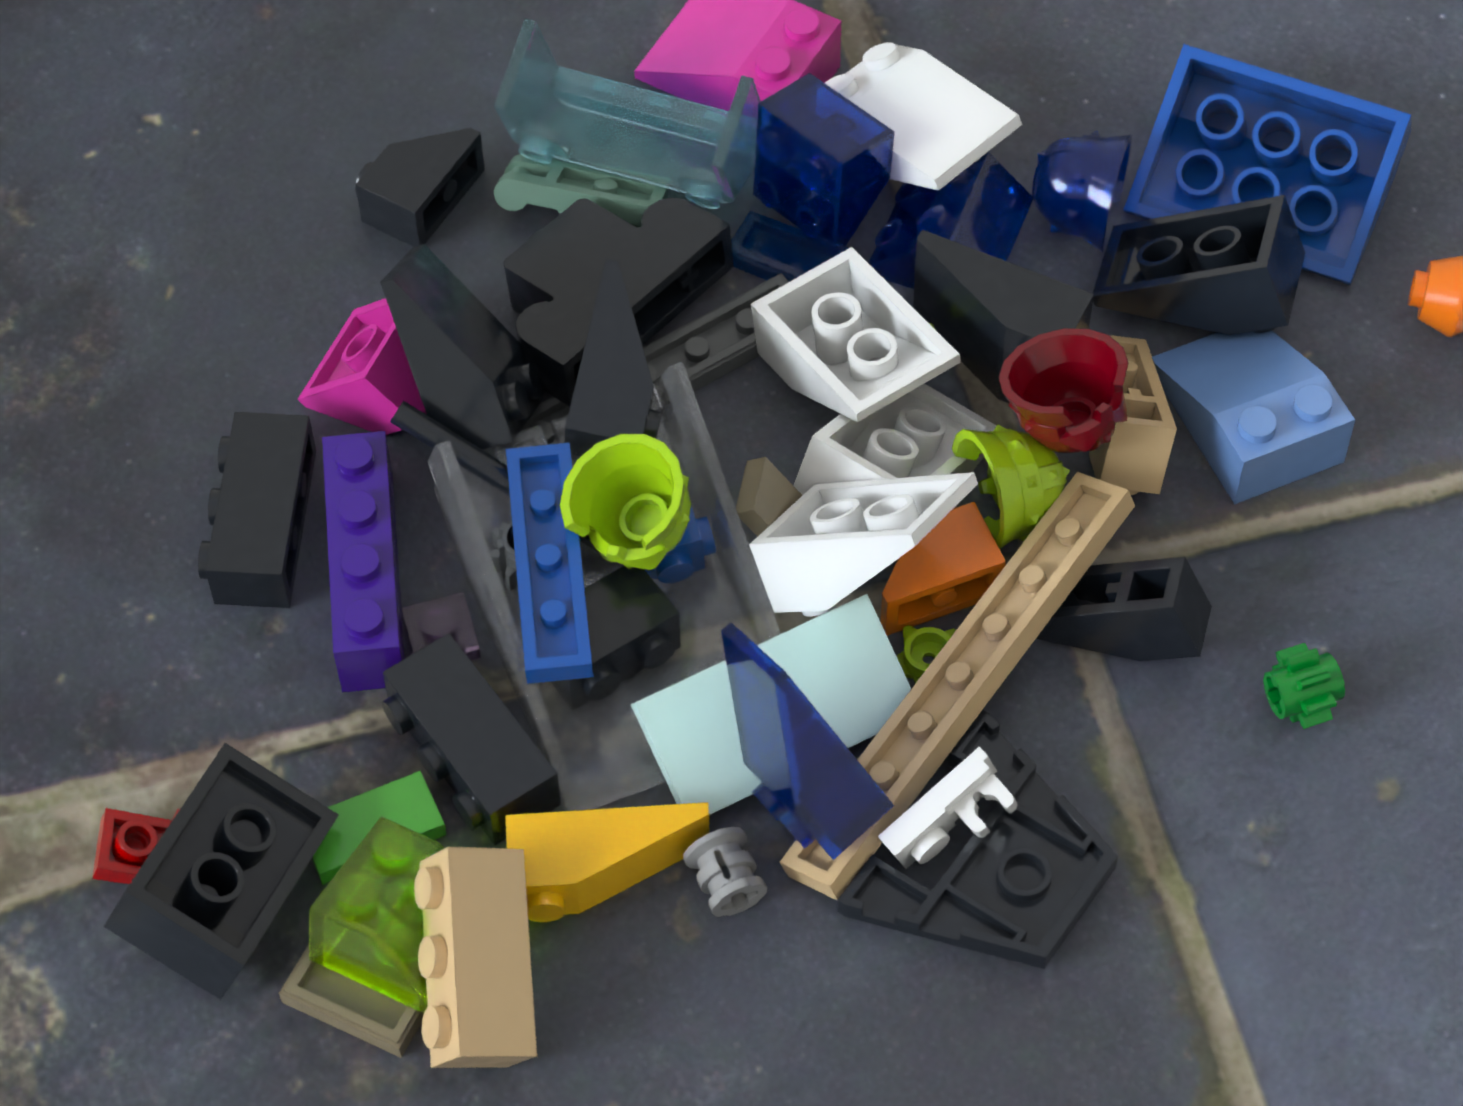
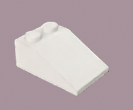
(936, 113)
(848, 338)
(897, 441)
(847, 535)

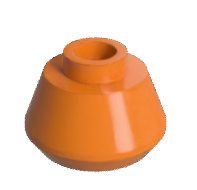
(1440, 295)

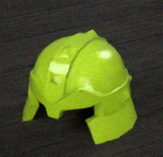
(1020, 478)
(628, 500)

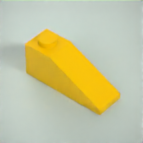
(597, 853)

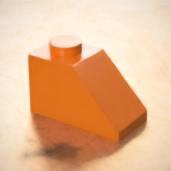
(942, 572)

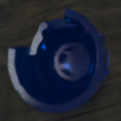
(1078, 183)

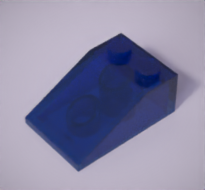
(799, 760)

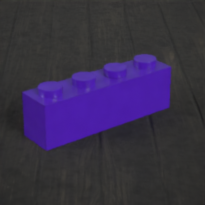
(362, 559)

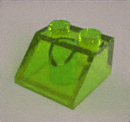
(369, 915)

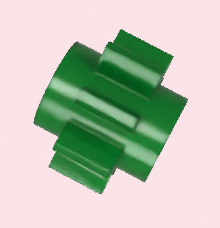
(1304, 685)

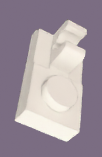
(924, 827)

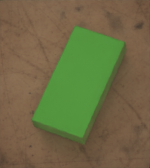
(401, 801)

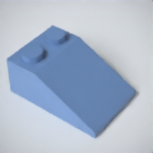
(1256, 410)

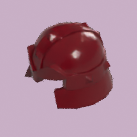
(1067, 388)

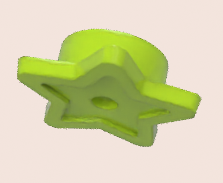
(919, 644)

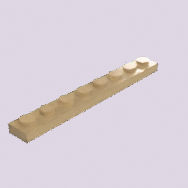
(973, 666)

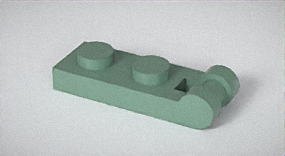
(563, 183)

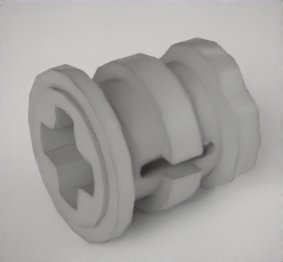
(719, 850)

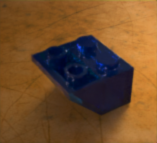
(820, 159)
(976, 209)

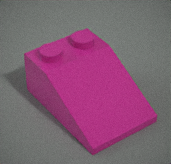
(722, 39)

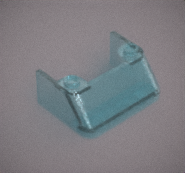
(626, 127)

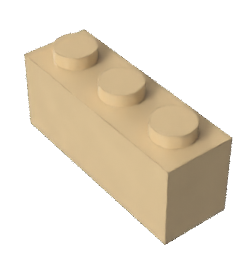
(476, 958)

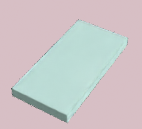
(834, 659)

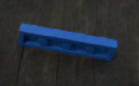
(547, 567)

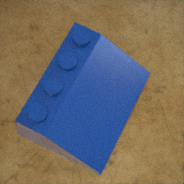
(1258, 134)

